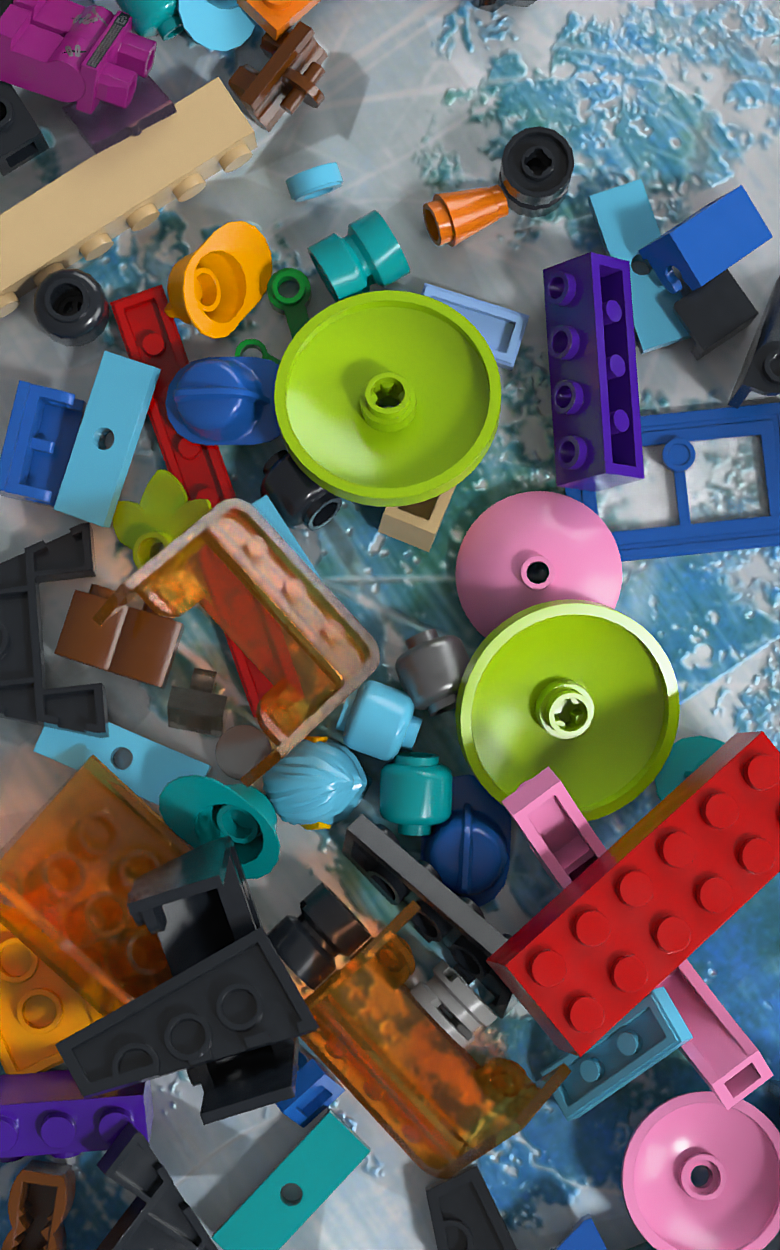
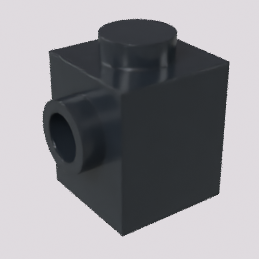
(19, 133)

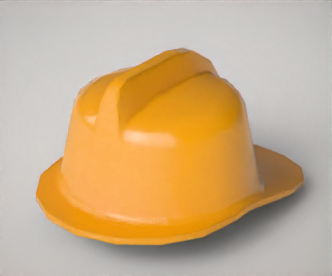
(220, 280)

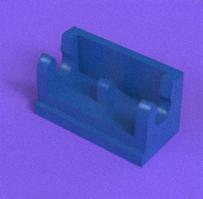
(707, 241)
(39, 443)

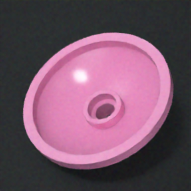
(530, 530)
(742, 1194)

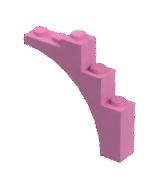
(565, 850)

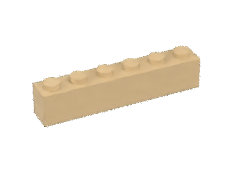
(121, 190)

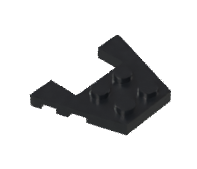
(22, 664)
(158, 1213)

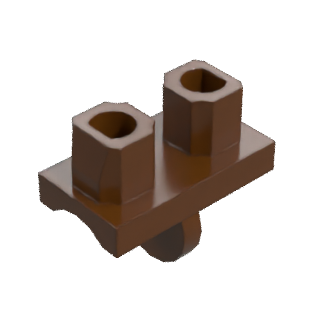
(285, 78)

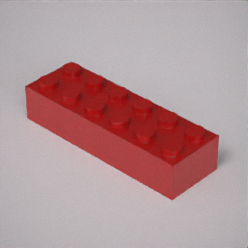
(650, 897)

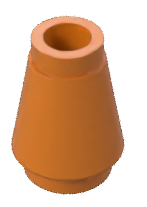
(463, 213)

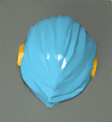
(316, 783)

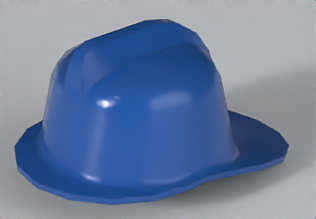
(224, 401)
(473, 844)

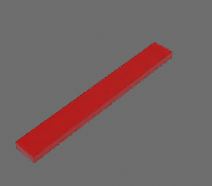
(155, 341)

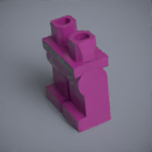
(73, 52)

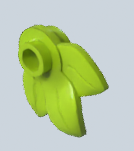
(158, 517)

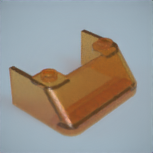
(269, 609)
(409, 1068)

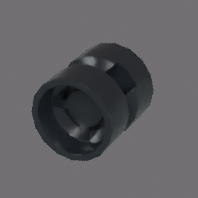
(536, 171)
(317, 936)

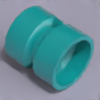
(359, 259)

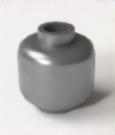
(432, 670)

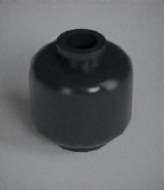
(66, 290)
(295, 495)

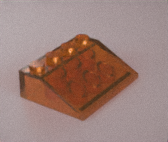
(71, 881)

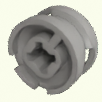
(458, 999)

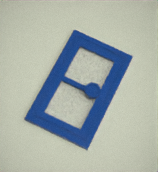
(704, 485)

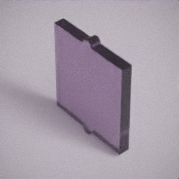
(114, 124)

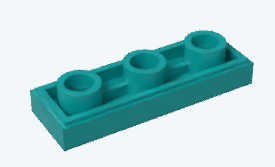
(316, 1166)

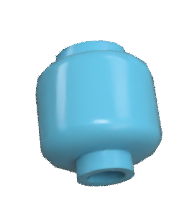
(378, 721)

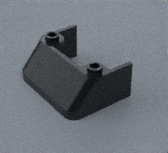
(196, 910)

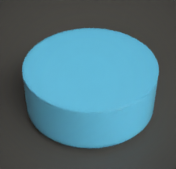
(314, 182)

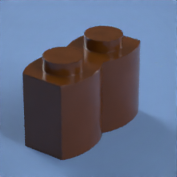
(128, 644)
(39, 1205)

